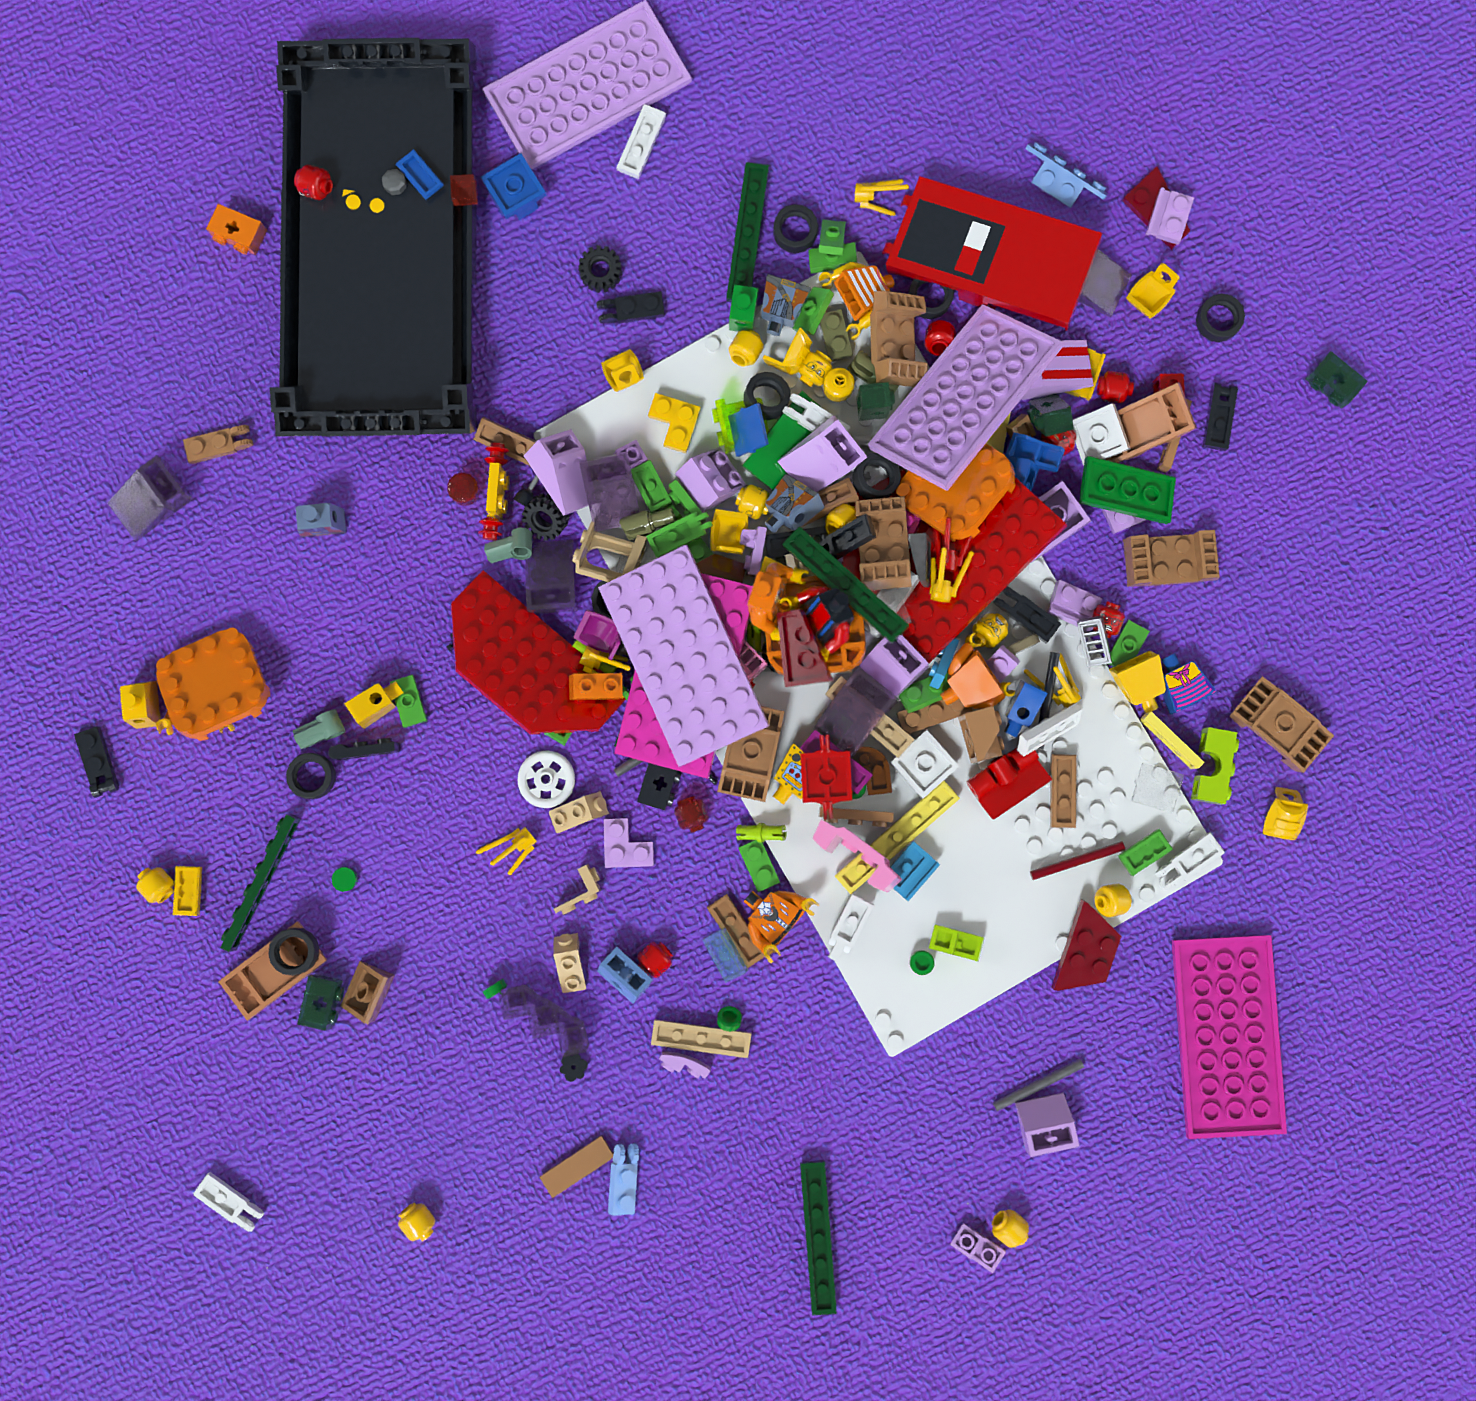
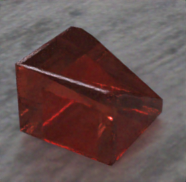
(464, 189)

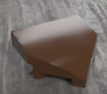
(722, 568)

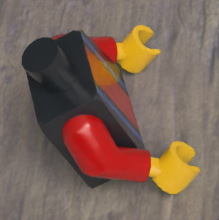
(827, 615)

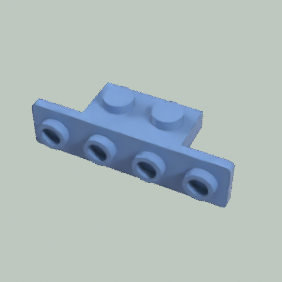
(1060, 180)

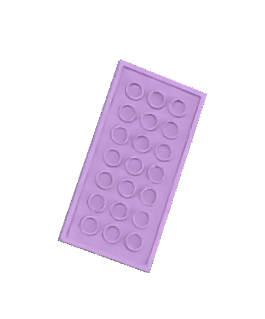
(587, 85)
(965, 396)
(683, 656)

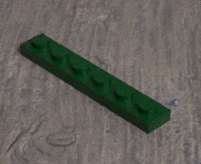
(748, 226)
(835, 575)
(254, 892)
(818, 1238)

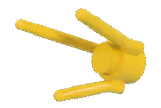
(865, 192)
(941, 589)
(592, 659)
(1068, 692)
(522, 840)

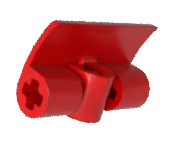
(1008, 781)

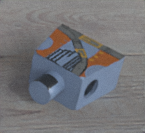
(782, 303)
(792, 504)
(318, 520)

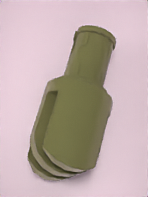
(865, 370)
(645, 522)

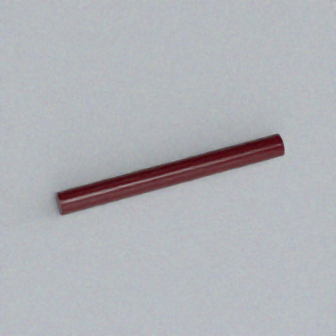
(1077, 860)

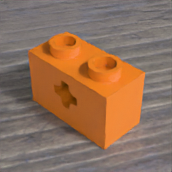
(236, 229)
(595, 686)

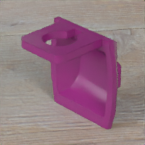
(598, 633)

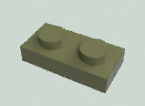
(835, 336)

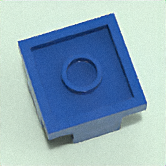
(514, 188)

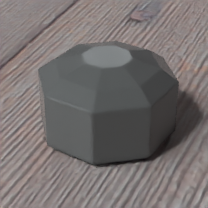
(394, 182)

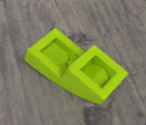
(956, 942)

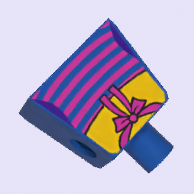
(1184, 684)

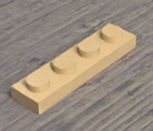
(887, 732)
(700, 1038)

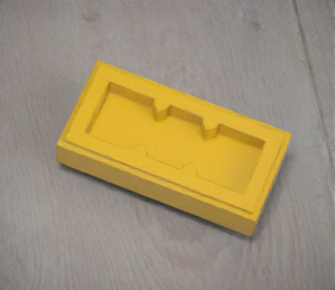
(187, 890)

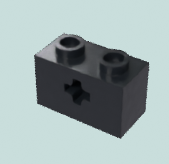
(650, 795)

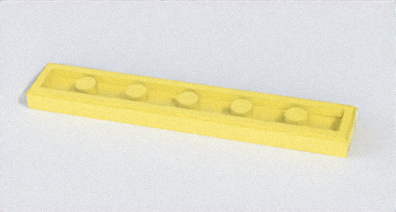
(899, 834)

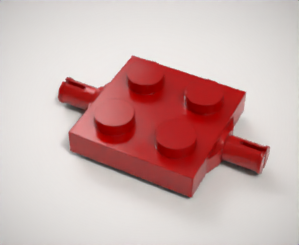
(826, 776)

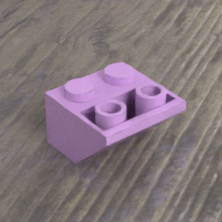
(710, 479)
(894, 664)
(1046, 1125)

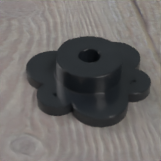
(570, 1073)

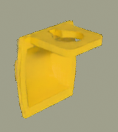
(1152, 291)
(795, 355)
(622, 370)
(727, 531)
(1285, 816)

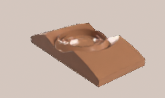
(1155, 421)
(258, 984)

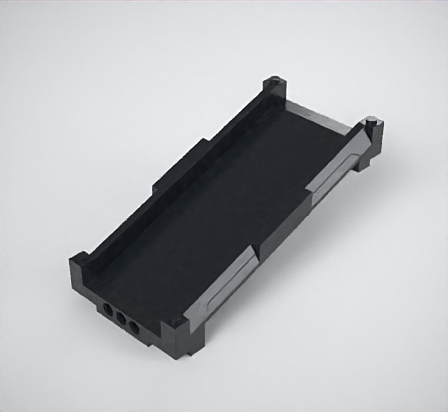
(367, 297)

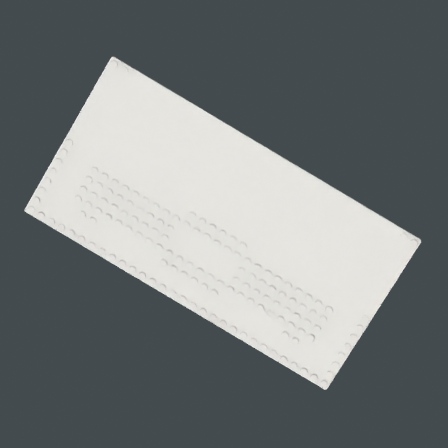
(982, 861)

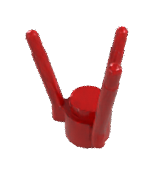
(952, 560)

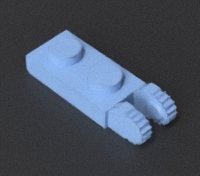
(623, 1180)

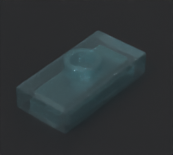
(725, 955)

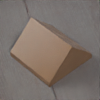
(367, 992)

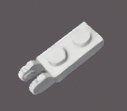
(812, 416)
(1191, 860)
(227, 1201)

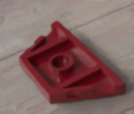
(1087, 950)

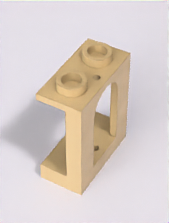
(593, 540)

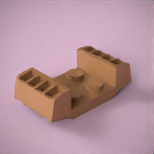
(895, 339)
(886, 557)
(1171, 559)
(1282, 724)
(751, 760)

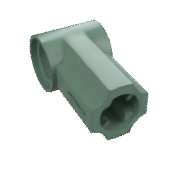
(516, 546)
(323, 728)

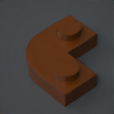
(878, 766)

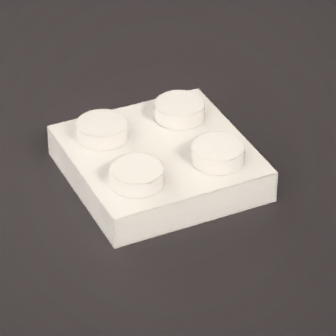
(1100, 434)
(925, 764)

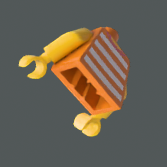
(857, 287)

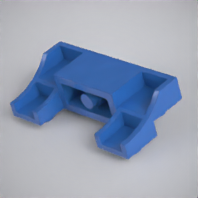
(1030, 455)

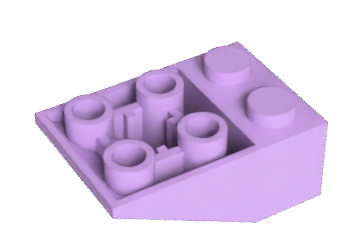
(823, 456)
(558, 468)

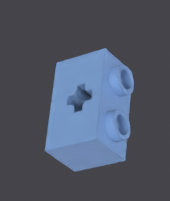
(624, 975)

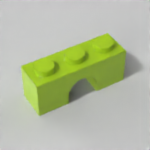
(1221, 747)

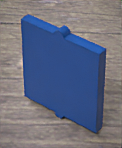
(748, 430)

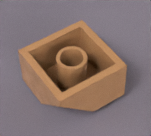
(980, 734)

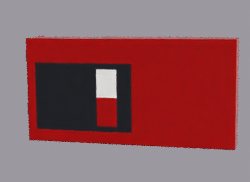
(993, 252)

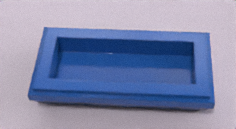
(419, 174)

